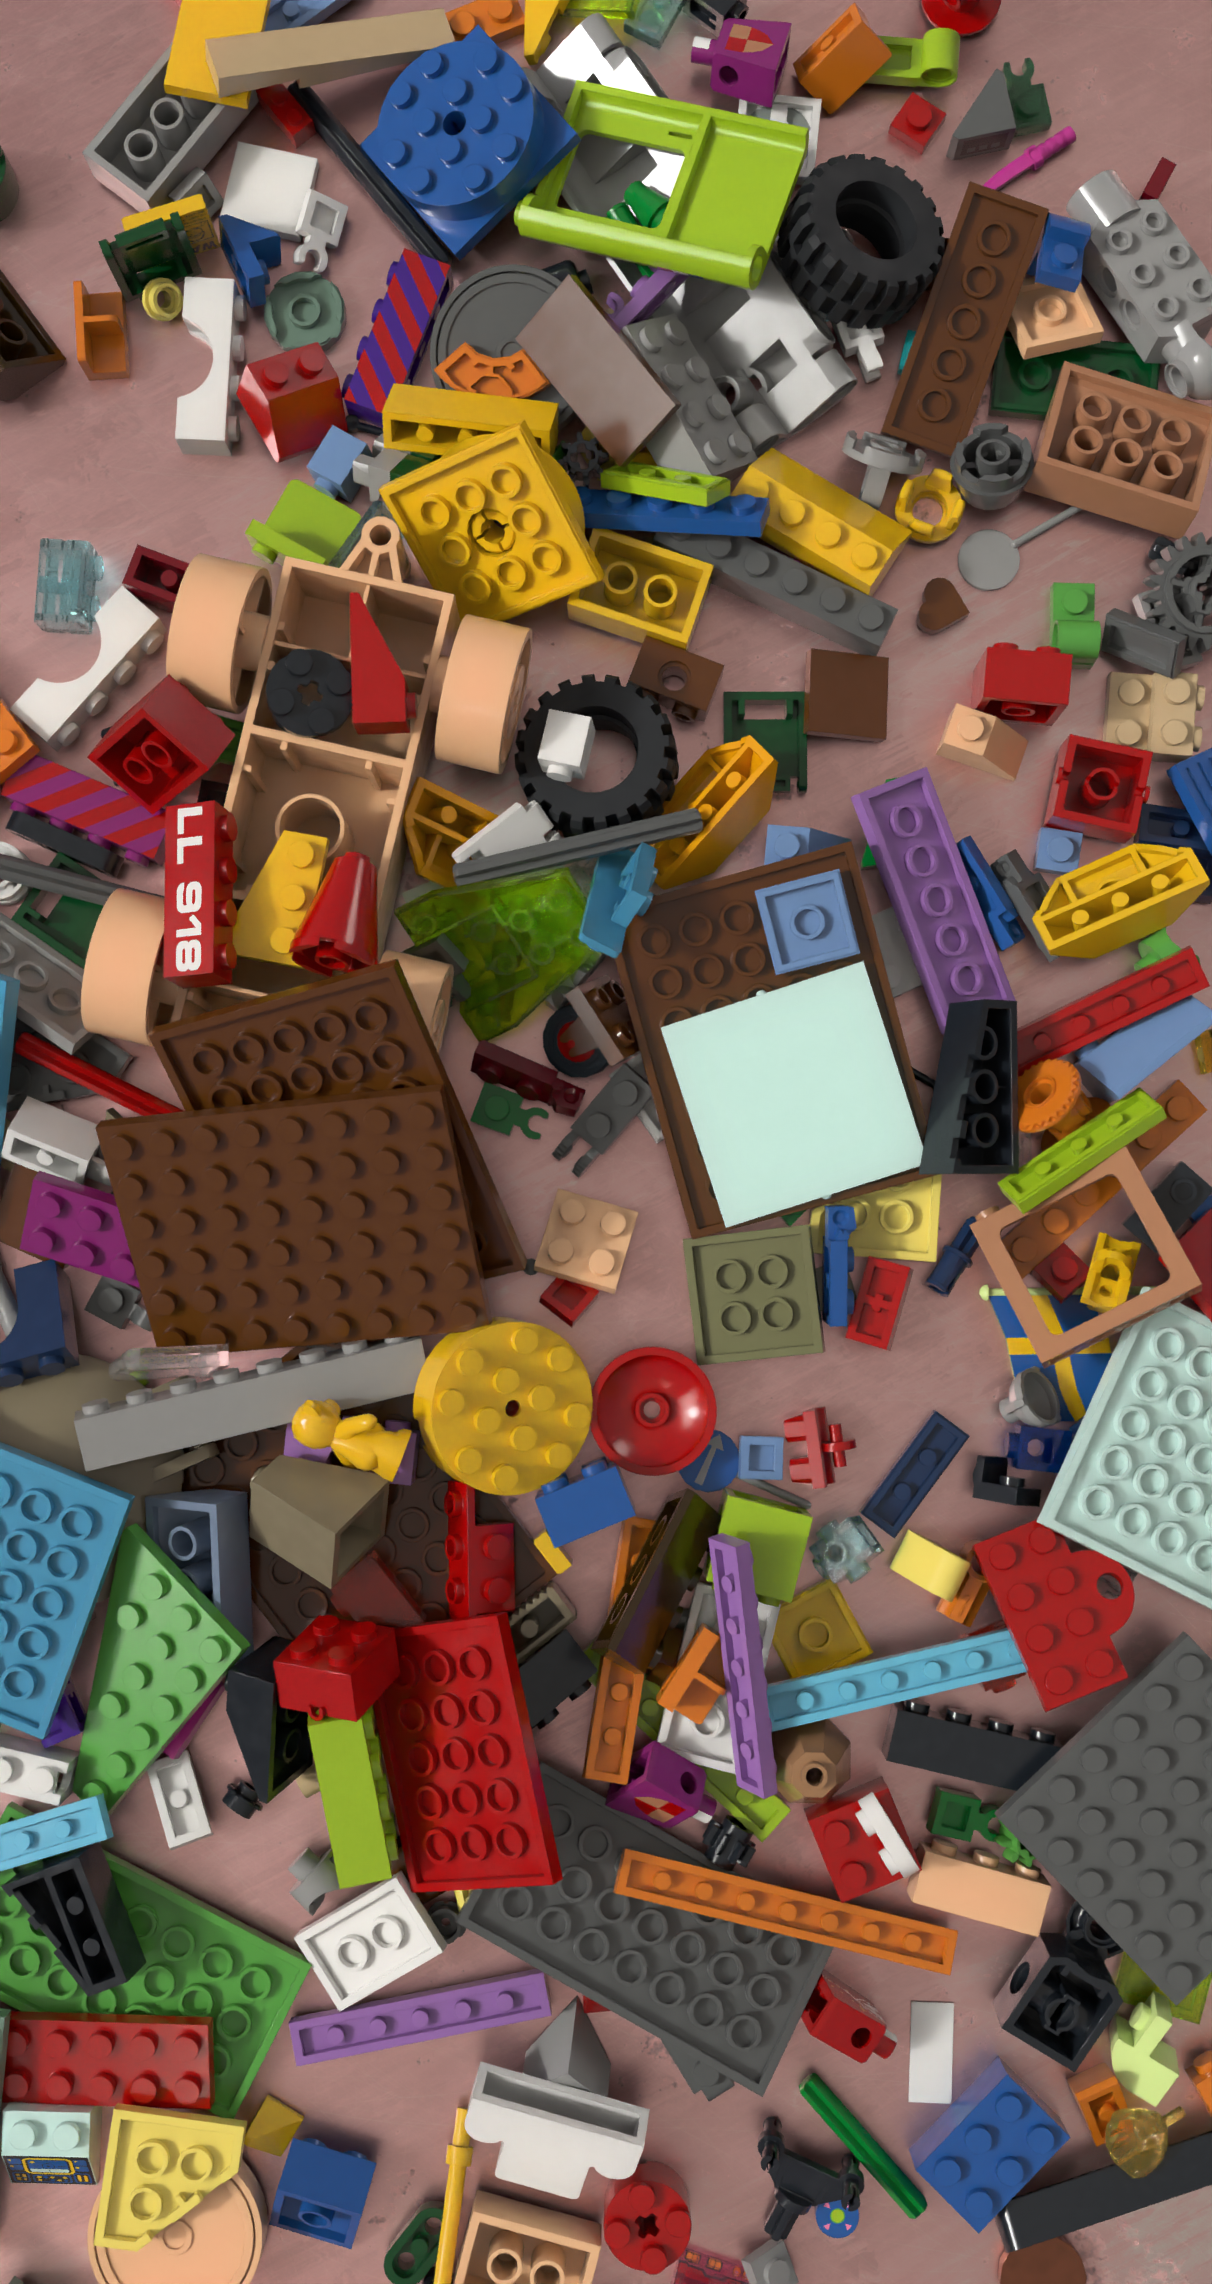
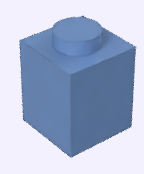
(333, 464)

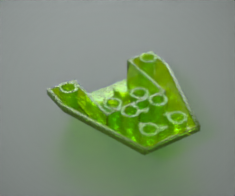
(516, 939)

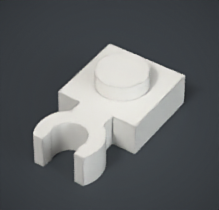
(321, 225)

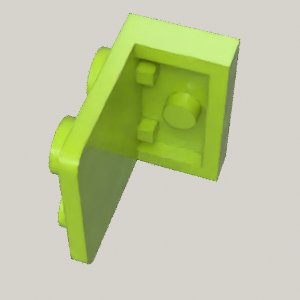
(302, 527)

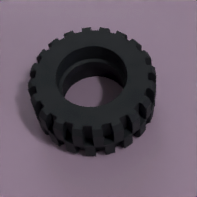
(884, 210)
(612, 709)

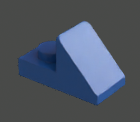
(249, 254)

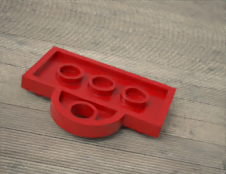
(1057, 1611)

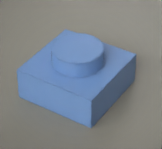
(1057, 851)
(760, 1457)

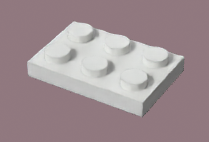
(370, 1941)

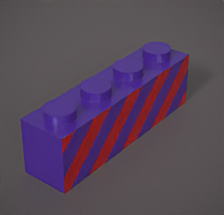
(399, 333)

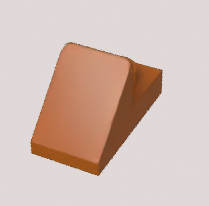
(1098, 2098)

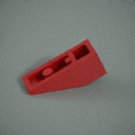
(378, 687)

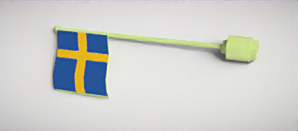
(1073, 1377)

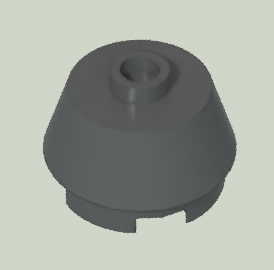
(991, 466)

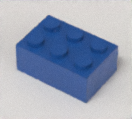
(988, 2144)

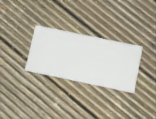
(931, 2052)

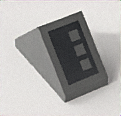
(988, 123)

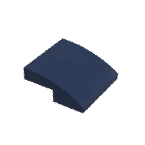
(1174, 829)

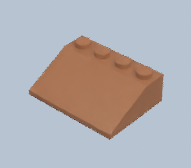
(1123, 451)

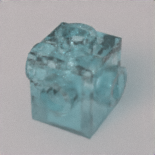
(845, 1550)

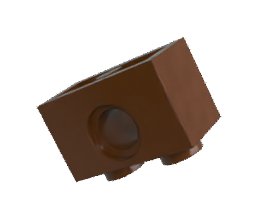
(700, 676)

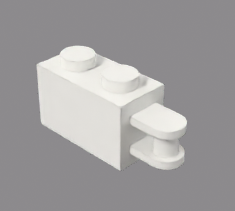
(55, 1143)

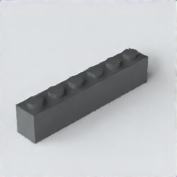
(788, 588)

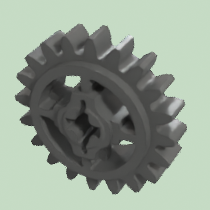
(1169, 588)

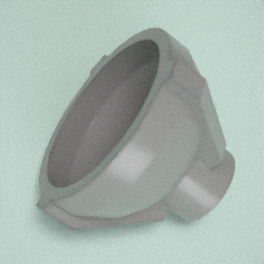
(1031, 1400)

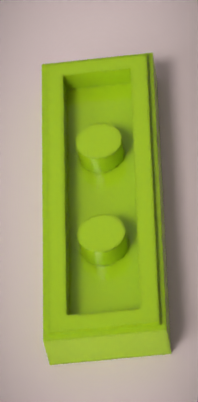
(666, 483)

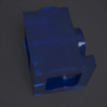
(1054, 1447)

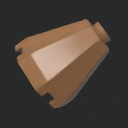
(811, 1761)

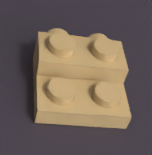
(1154, 714)

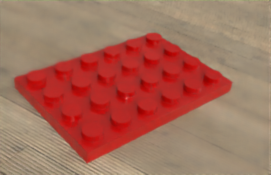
(465, 1760)

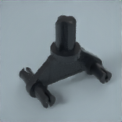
(803, 2182)

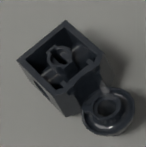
(1062, 1991)

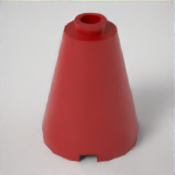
(342, 919)

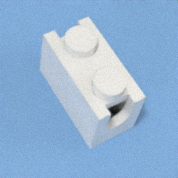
(33, 1771)

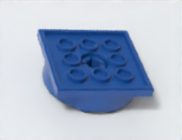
(504, 146)

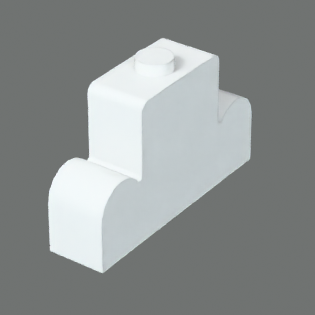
(553, 2130)

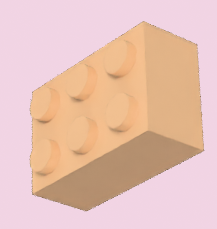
(526, 2245)

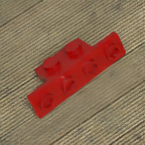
(478, 1558)

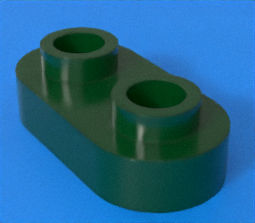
(418, 2240)

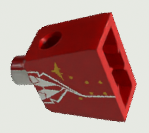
(846, 2020)

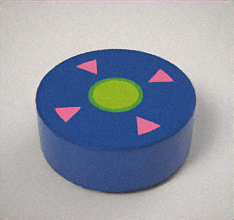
(835, 2220)

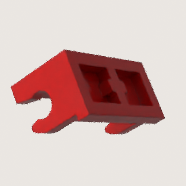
(879, 1303)

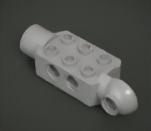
(1148, 281)

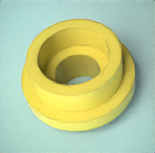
(172, 299)

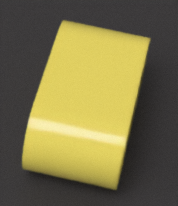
(930, 1565)

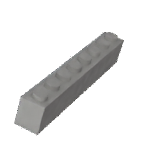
(244, 1401)

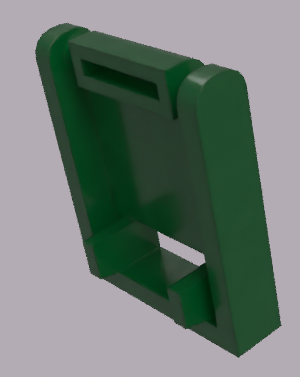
(147, 247)
(779, 737)
(69, 923)

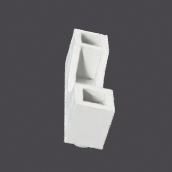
(207, 414)
(60, 709)

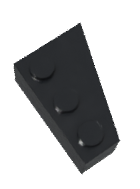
(82, 1916)

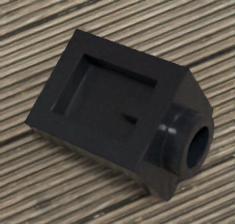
(712, 13)
(994, 1485)

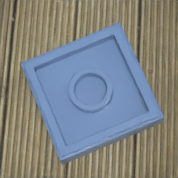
(807, 921)

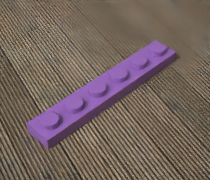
(743, 1664)
(420, 2016)

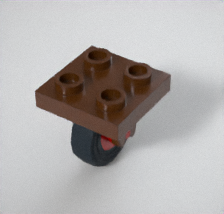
(591, 1030)

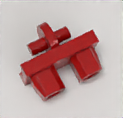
(818, 1465)

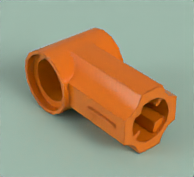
(970, 1594)

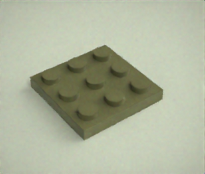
(754, 1295)

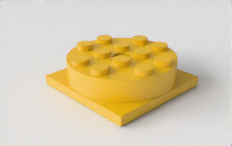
(450, 526)

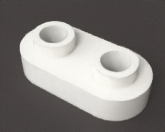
(875, 1820)

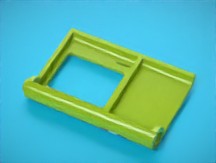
(722, 205)

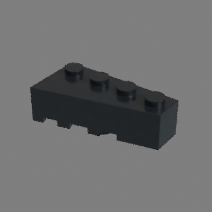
(975, 1093)

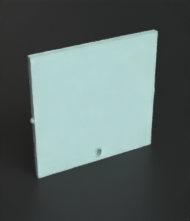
(794, 1094)

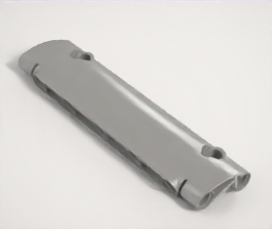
(733, 329)

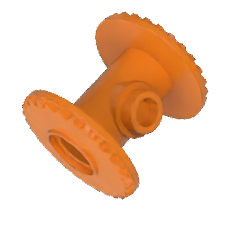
(1054, 1102)

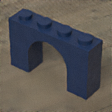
(44, 1327)

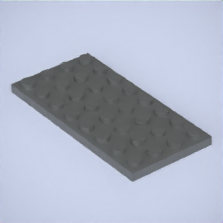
(683, 1976)

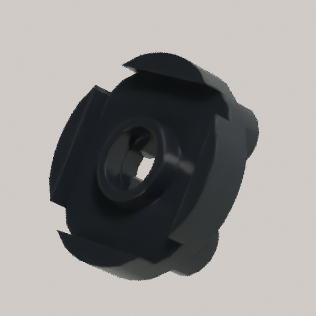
(301, 669)

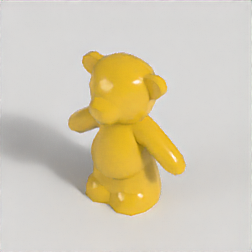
(355, 1440)

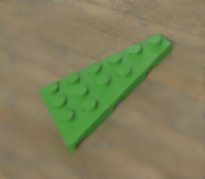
(153, 1670)

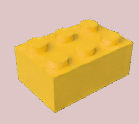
(642, 591)

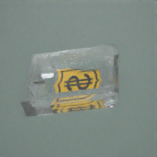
(170, 1362)

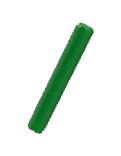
(863, 2146)

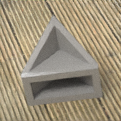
(570, 2053)

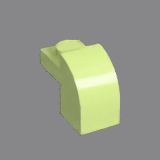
(1137, 2053)

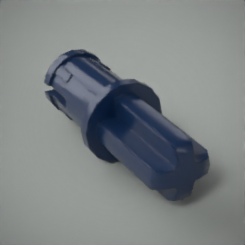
(954, 1260)

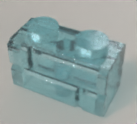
(67, 586)

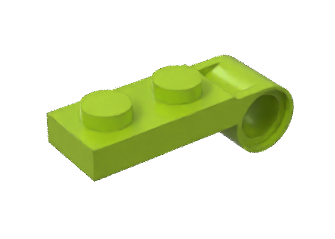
(921, 61)

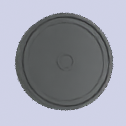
(489, 315)

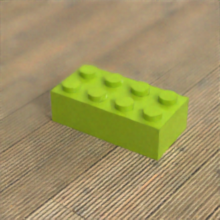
(355, 1798)

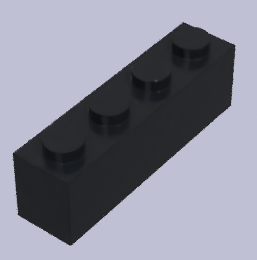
(965, 1747)

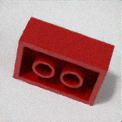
(161, 745)

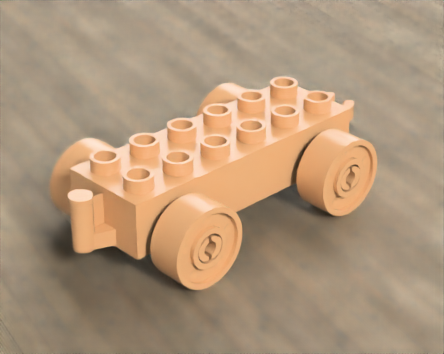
(334, 786)

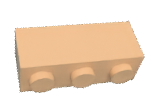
(979, 1887)

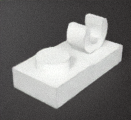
(179, 1800)

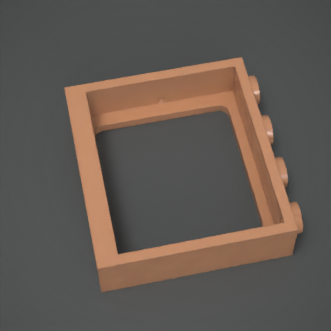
(1054, 1348)

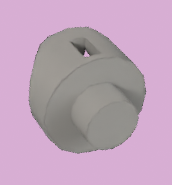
(314, 1878)

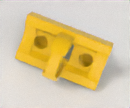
(1110, 1262)

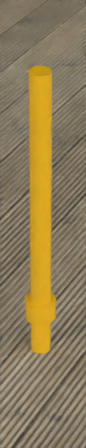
(459, 2158)

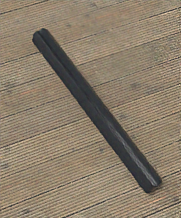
(369, 175)

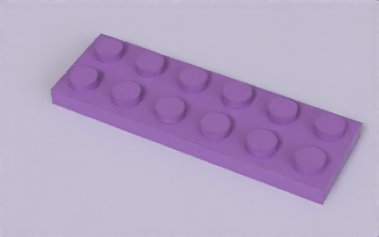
(931, 893)

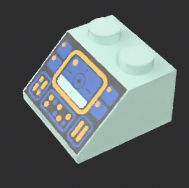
(52, 2143)

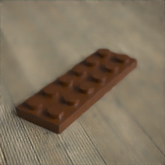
(964, 319)

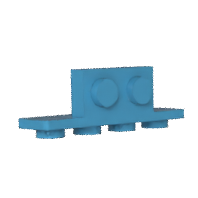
(615, 896)

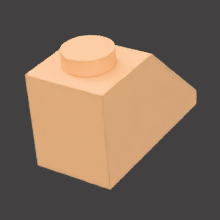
(982, 742)

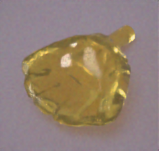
(1139, 2138)

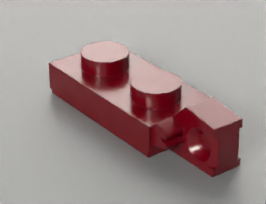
(526, 1077)

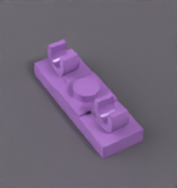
(646, 296)

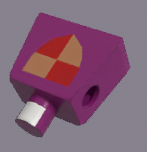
(746, 58)
(662, 1788)

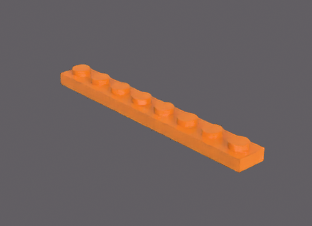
(785, 1911)

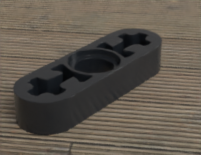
(64, 842)

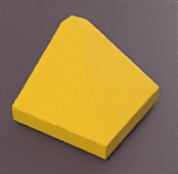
(272, 2127)

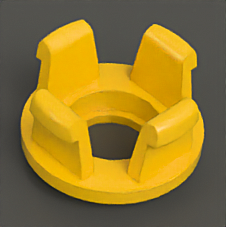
(939, 488)

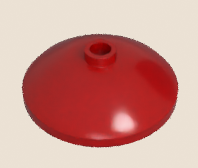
(660, 1442)

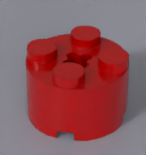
(641, 2239)

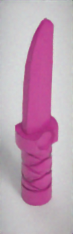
(1032, 158)

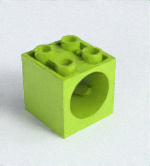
(776, 1540)

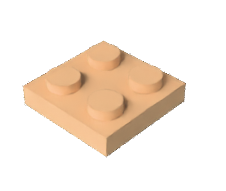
(1052, 320)
(585, 1241)

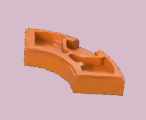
(501, 376)

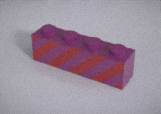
(88, 807)

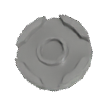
(882, 456)

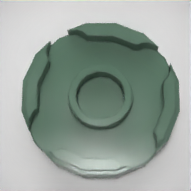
(305, 311)

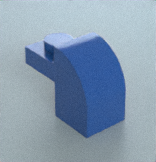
(1060, 252)

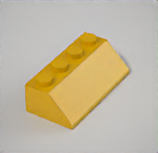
(823, 523)

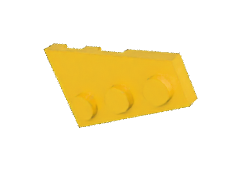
(280, 899)

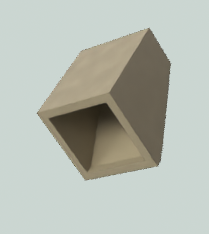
(317, 1514)

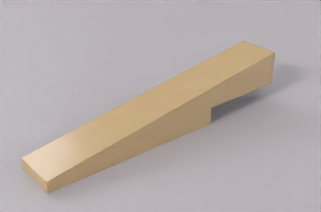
(323, 50)

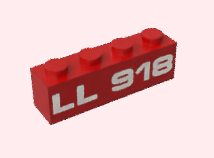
(199, 895)

